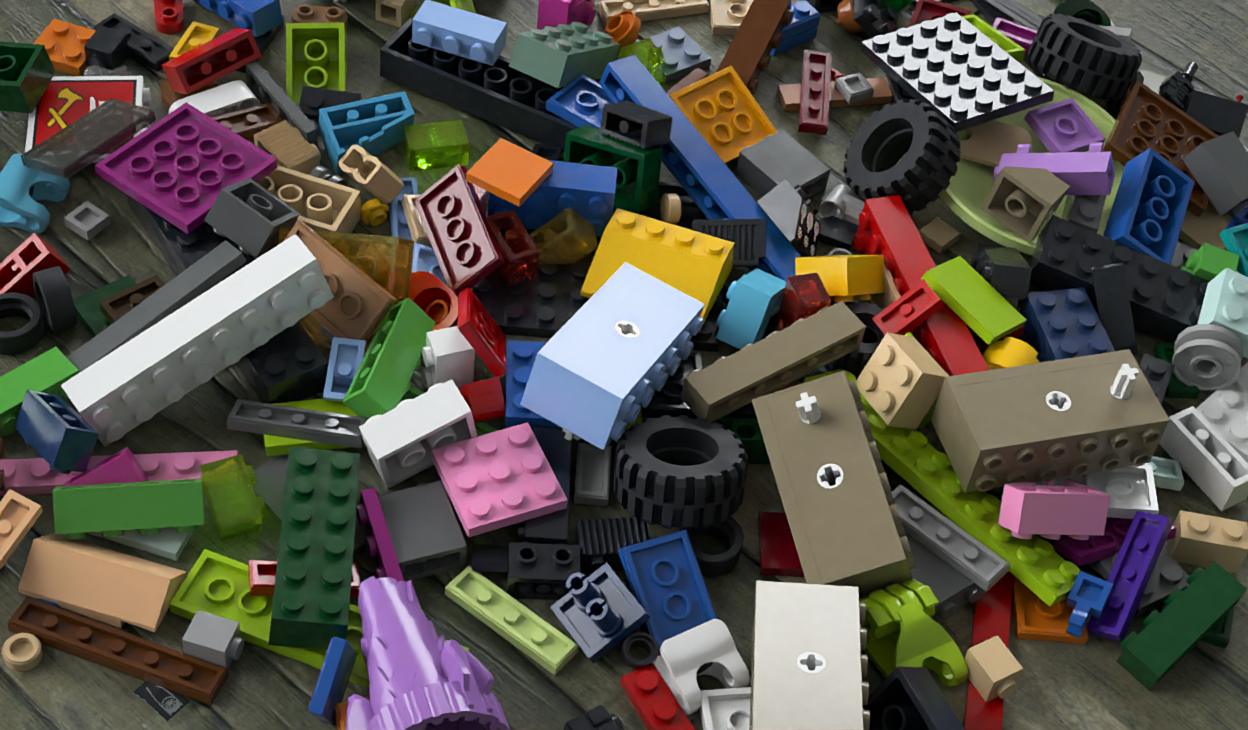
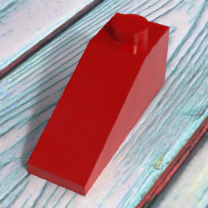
(28, 258)

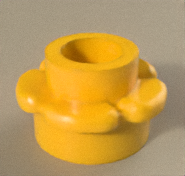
(374, 212)

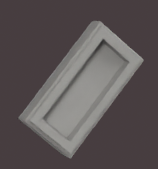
(592, 475)

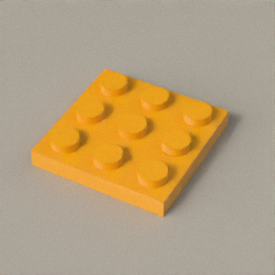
(724, 113)

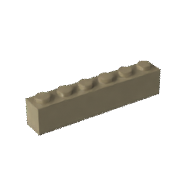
(772, 362)

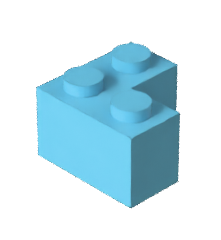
(750, 307)

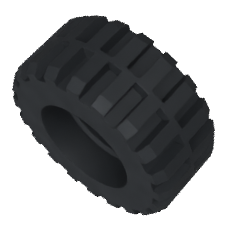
(1084, 56)
(890, 133)
(680, 472)

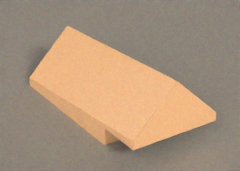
(99, 582)

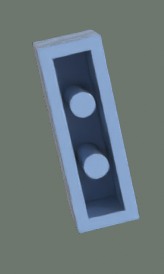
(459, 32)

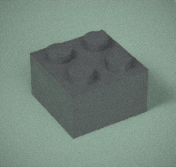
(250, 217)

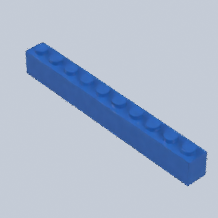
(696, 163)

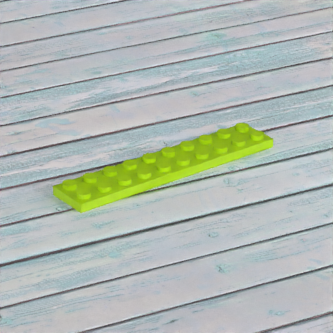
(975, 512)

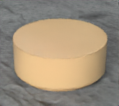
(670, 208)
(22, 652)

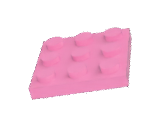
(498, 479)

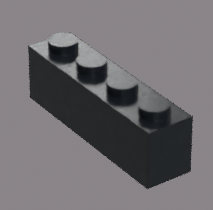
(553, 526)

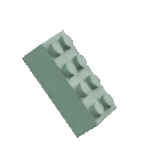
(563, 53)

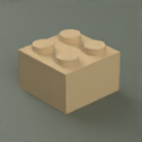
(901, 381)

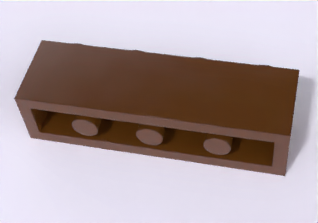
(756, 39)

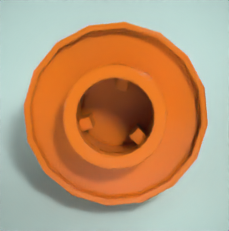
(623, 28)

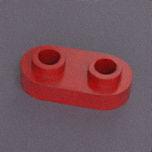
(169, 16)

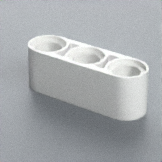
(221, 99)

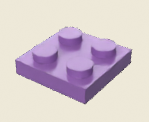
(1063, 127)

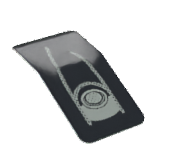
(161, 699)

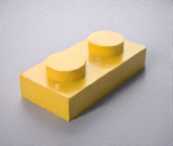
(195, 36)

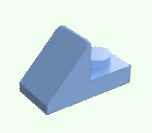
(342, 367)

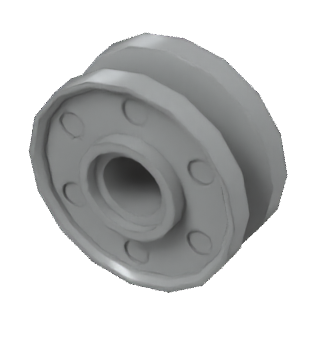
(1207, 357)

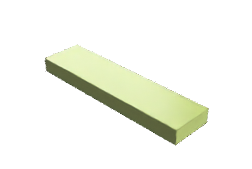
(511, 620)

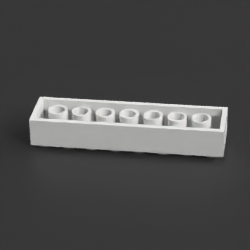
(199, 340)

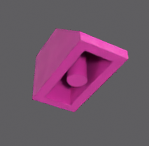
(118, 468)

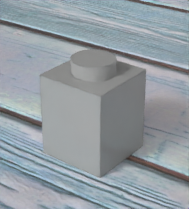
(213, 639)

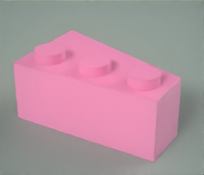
(1053, 510)

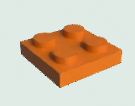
(66, 46)

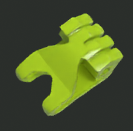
(907, 636)

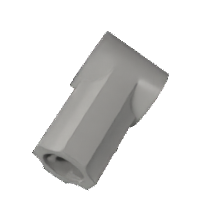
(842, 204)

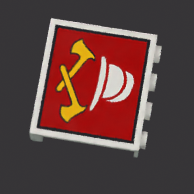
(75, 96)

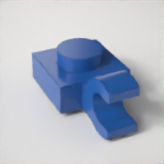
(1087, 598)

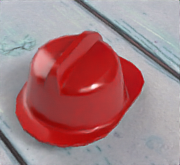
(434, 299)

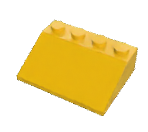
(668, 252)

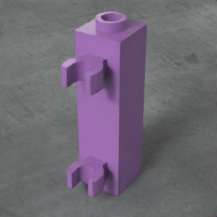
(1083, 171)

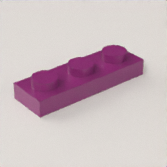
(379, 539)

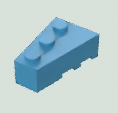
(370, 123)

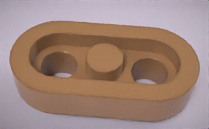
(319, 14)

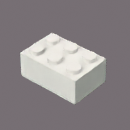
(404, 436)

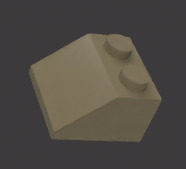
(1025, 199)

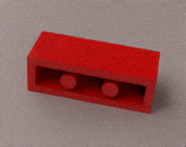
(211, 60)

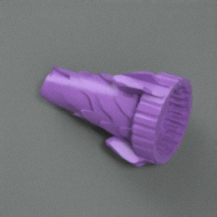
(415, 674)

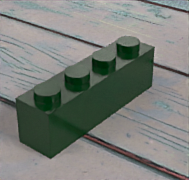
(1180, 625)

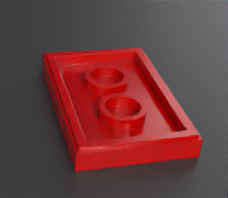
(482, 332)

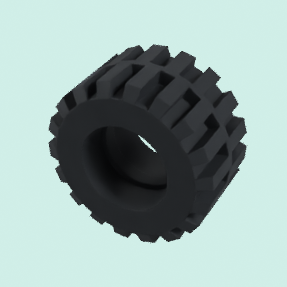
(857, 359)

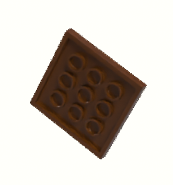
(1157, 124)

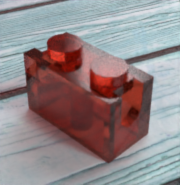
(517, 248)

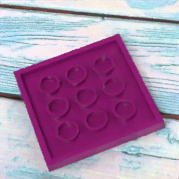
(184, 165)

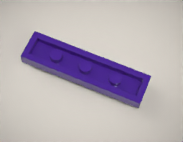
(1131, 574)

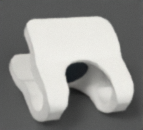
(698, 652)

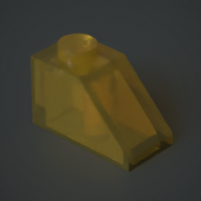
(565, 238)

